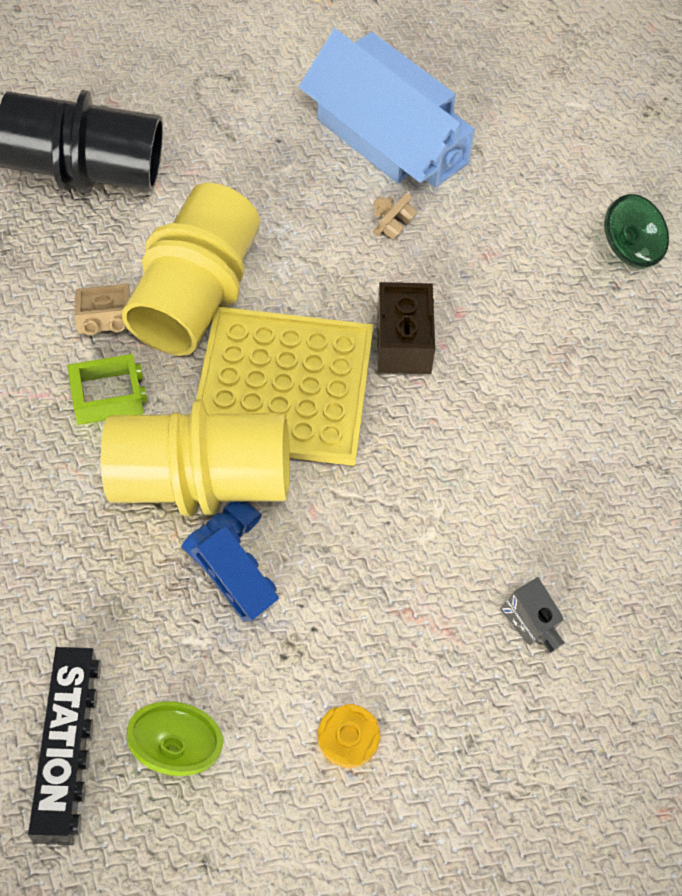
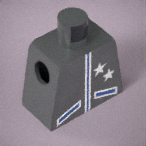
(534, 615)

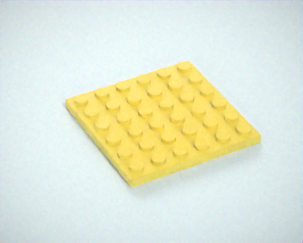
(291, 367)

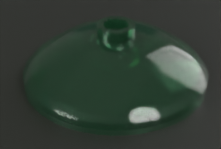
(636, 231)

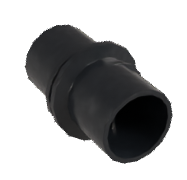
(80, 142)

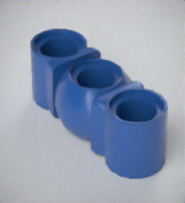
(236, 515)

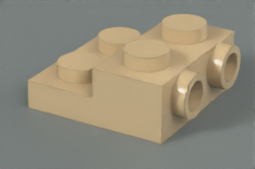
(101, 308)

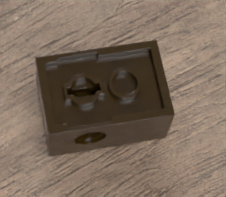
(405, 328)

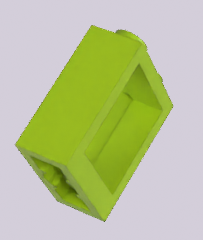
(102, 368)

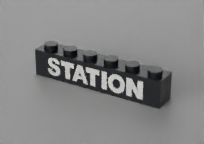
(63, 747)

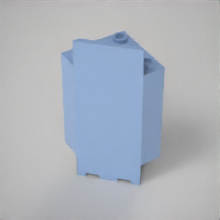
(388, 109)

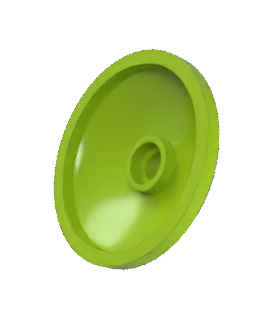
(174, 738)

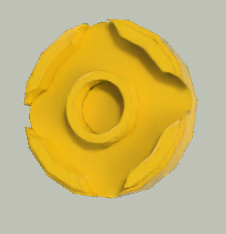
(348, 736)

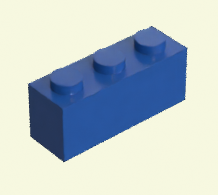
(235, 573)

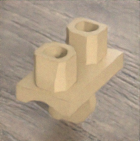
(388, 224)

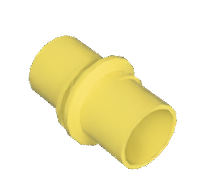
(192, 269)
(196, 458)

